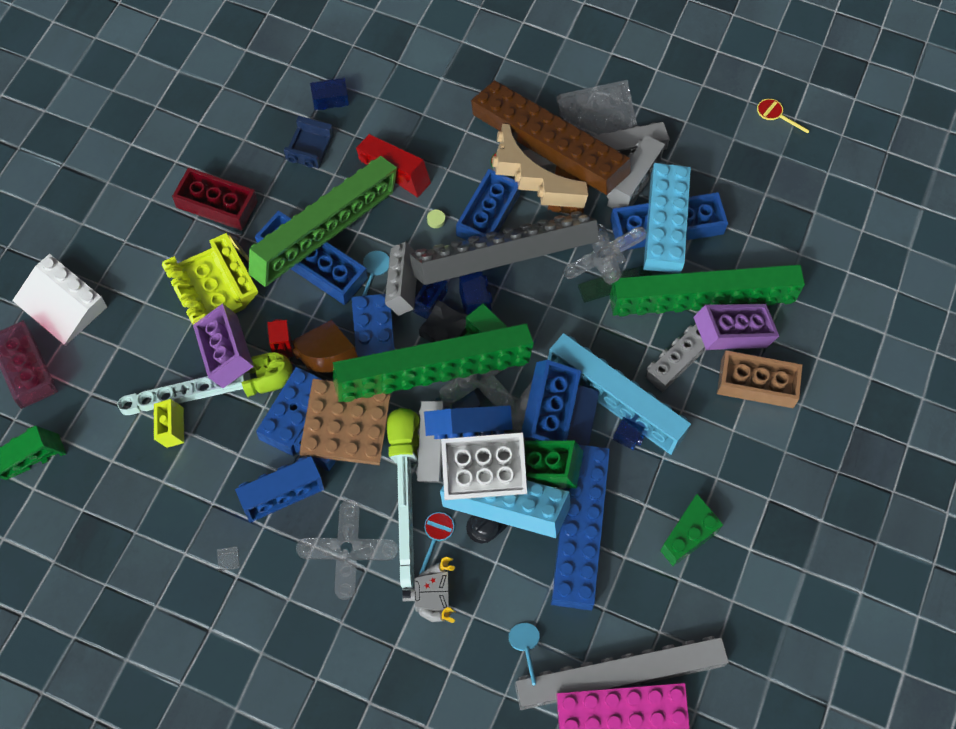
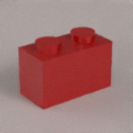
(280, 337)

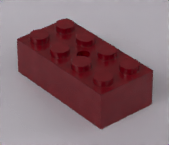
(215, 198)

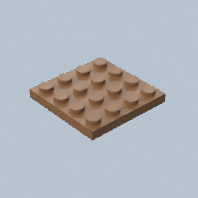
(344, 429)

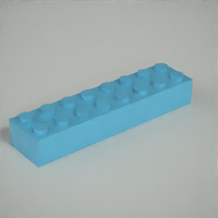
(621, 395)

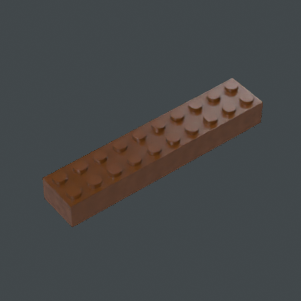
(552, 137)

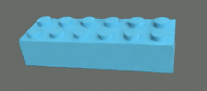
(667, 218)
(537, 511)

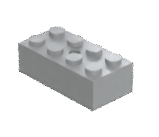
(641, 164)

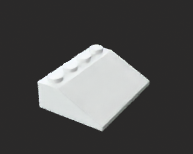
(59, 300)
(484, 466)

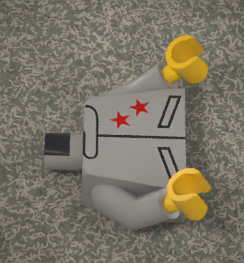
(432, 593)

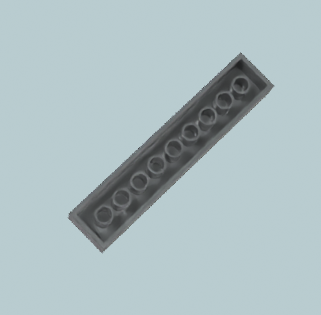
(503, 247)

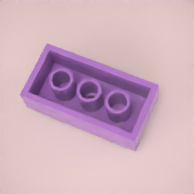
(736, 326)
(222, 346)

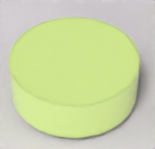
(436, 219)

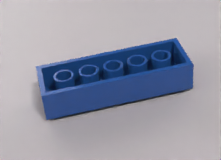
(704, 218)
(325, 266)

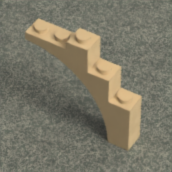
(550, 187)

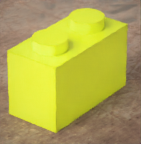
(168, 423)

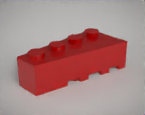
(411, 170)

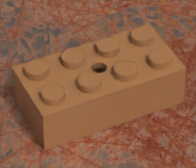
(759, 379)

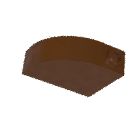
(323, 347)

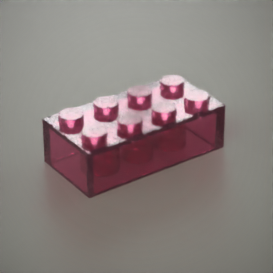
(24, 366)

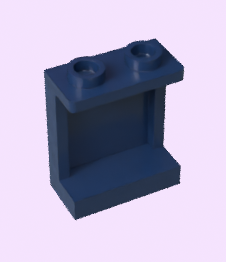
(309, 142)

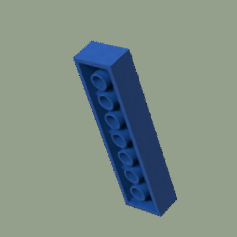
(581, 534)

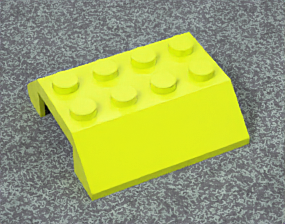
(211, 279)

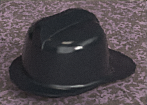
(483, 530)

